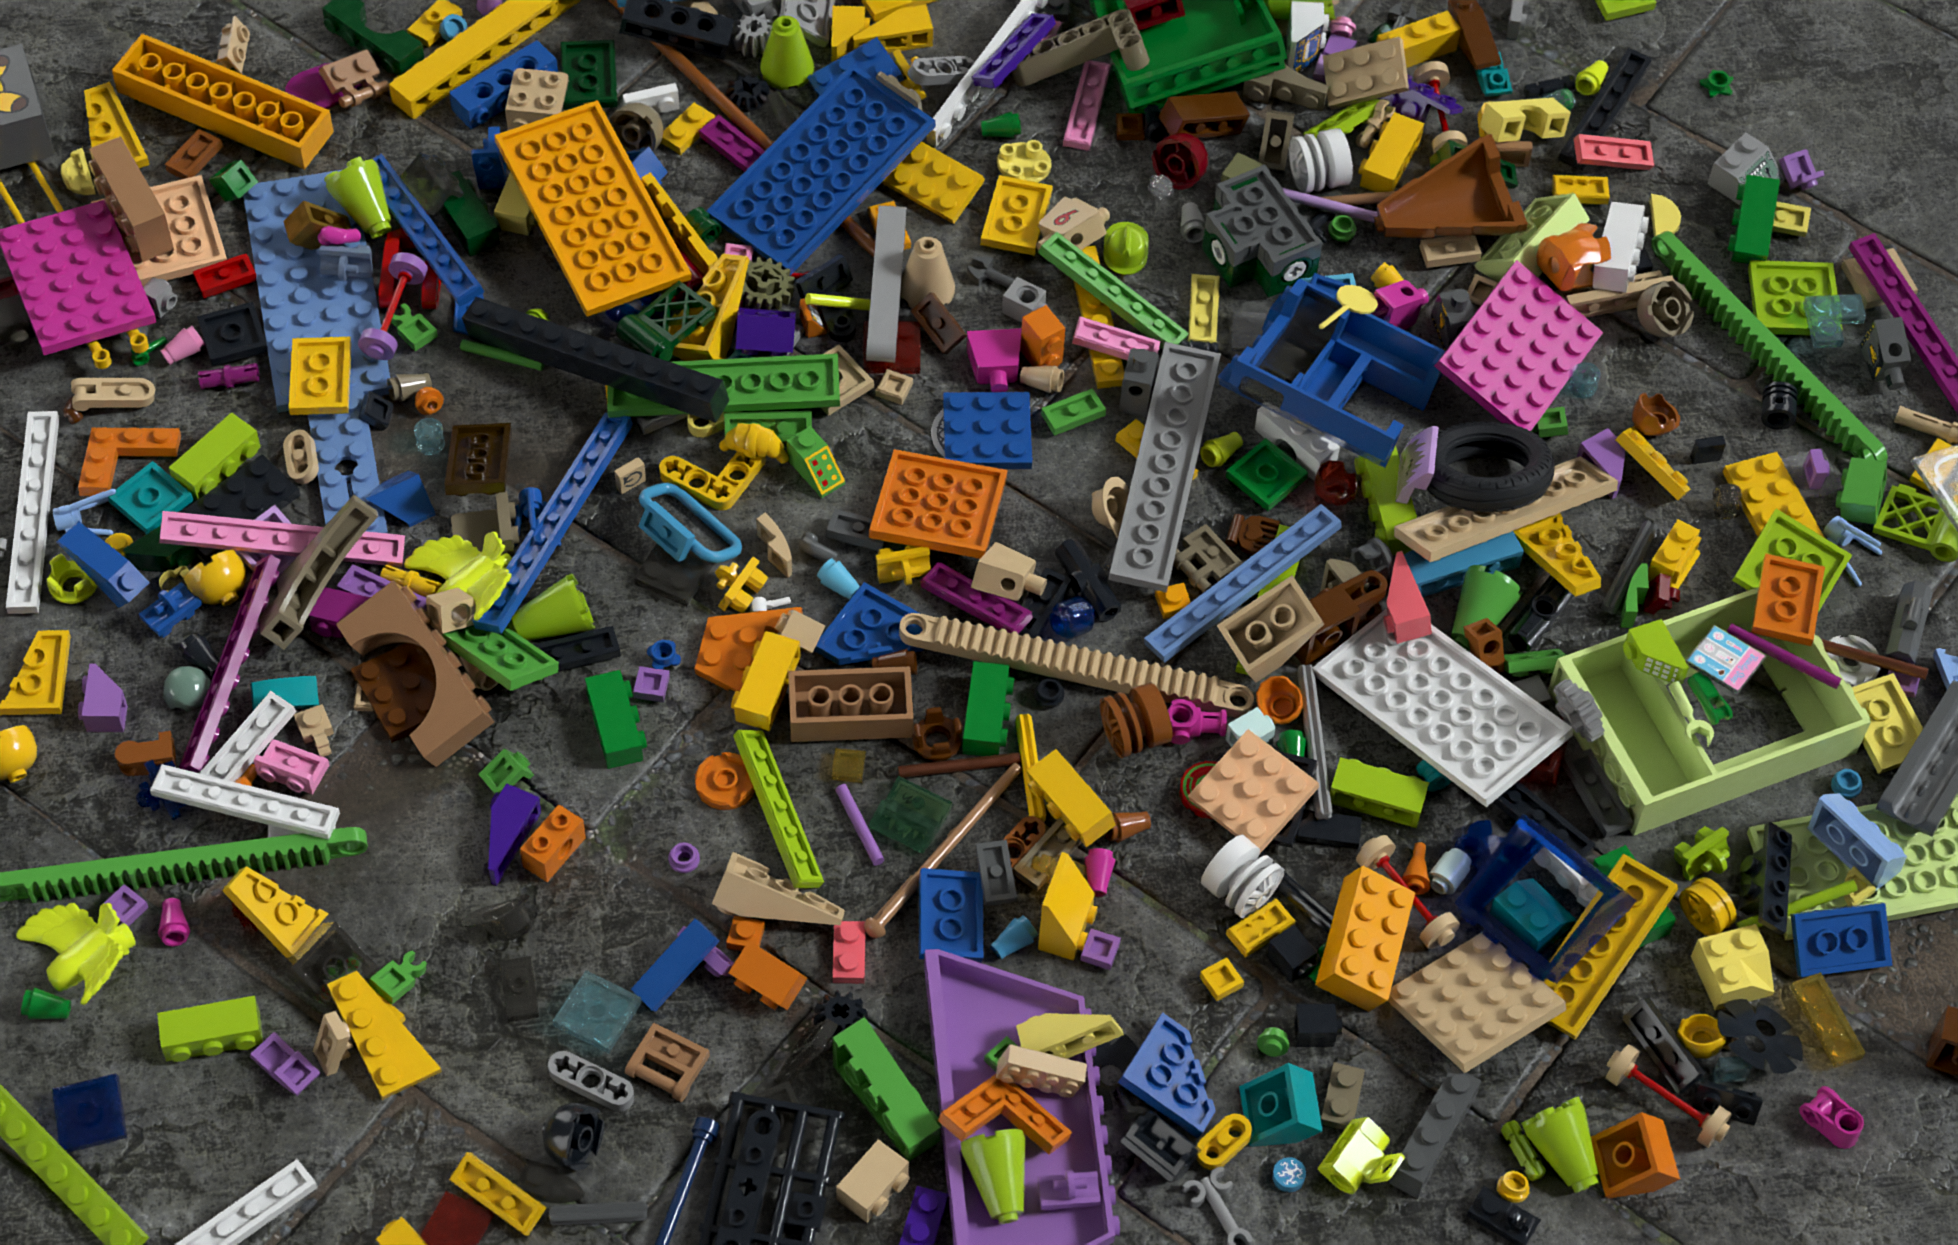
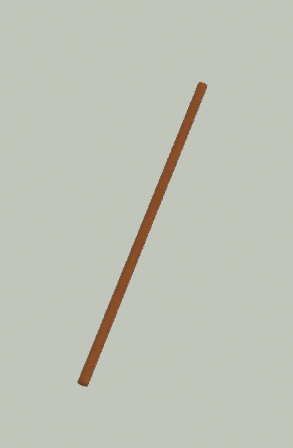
(743, 123)

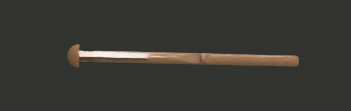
(875, 926)

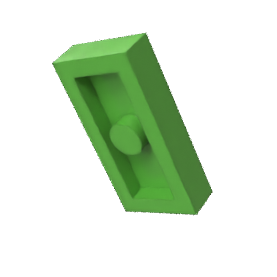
(1073, 411)
(1521, 663)

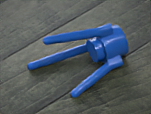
(530, 506)

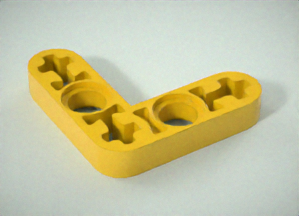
(720, 484)

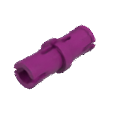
(228, 376)

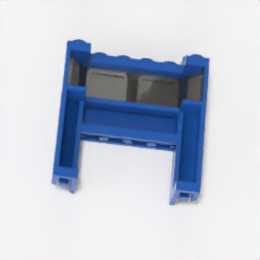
(1315, 371)

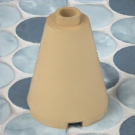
(926, 273)

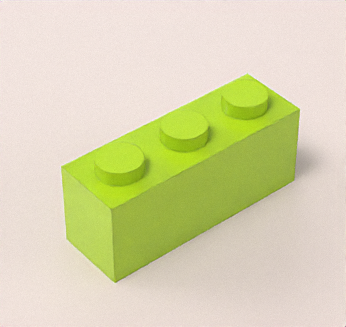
(216, 456)
(1378, 792)
(210, 1029)

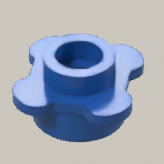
(663, 647)

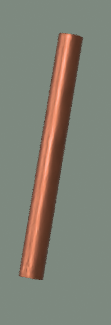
(1875, 659)
(958, 765)

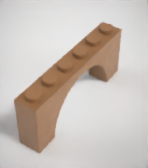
(456, 710)

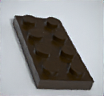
(478, 459)

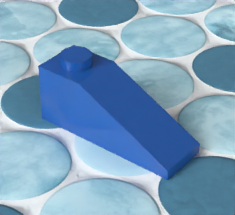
(103, 564)

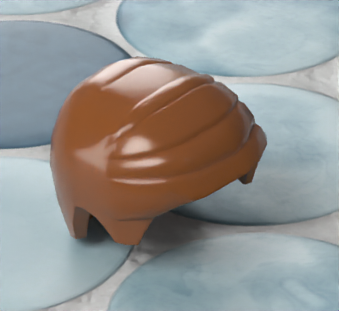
(1654, 415)

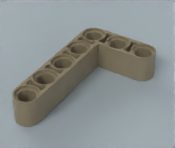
(1082, 45)

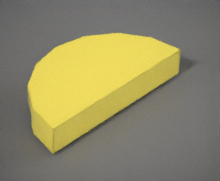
(77, 174)
(1664, 215)

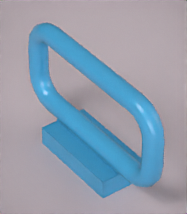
(673, 535)

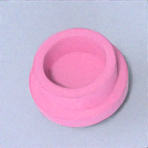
(1342, 26)

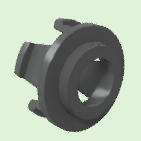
(1379, 557)

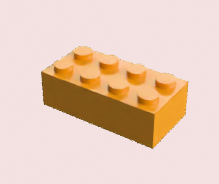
(1365, 938)

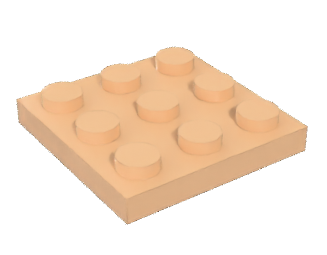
(1253, 790)

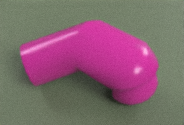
(338, 235)

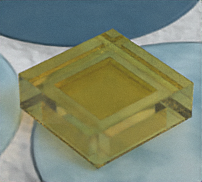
(848, 765)

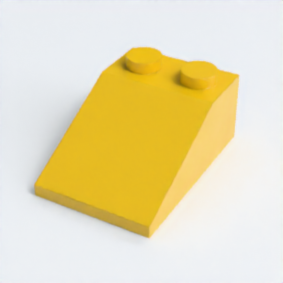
(1066, 911)

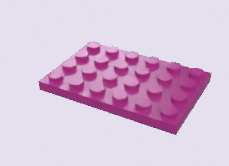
(75, 277)
(1519, 348)

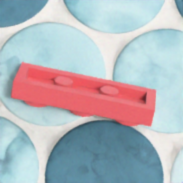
(1613, 152)

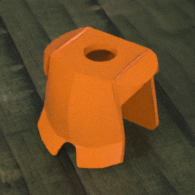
(1567, 255)

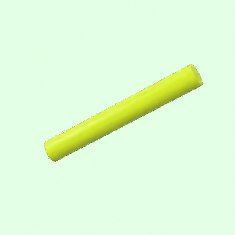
(837, 301)

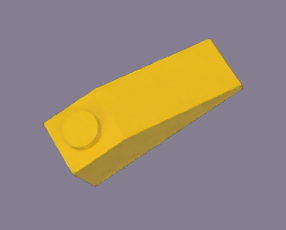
(901, 30)

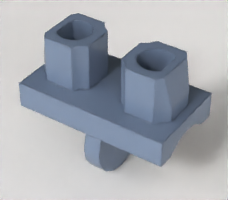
(346, 261)

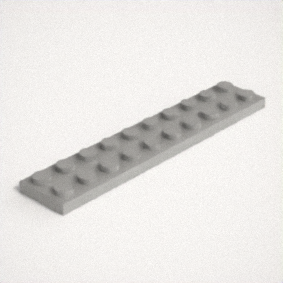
(1165, 467)

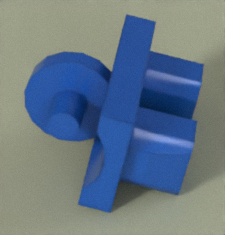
(170, 609)

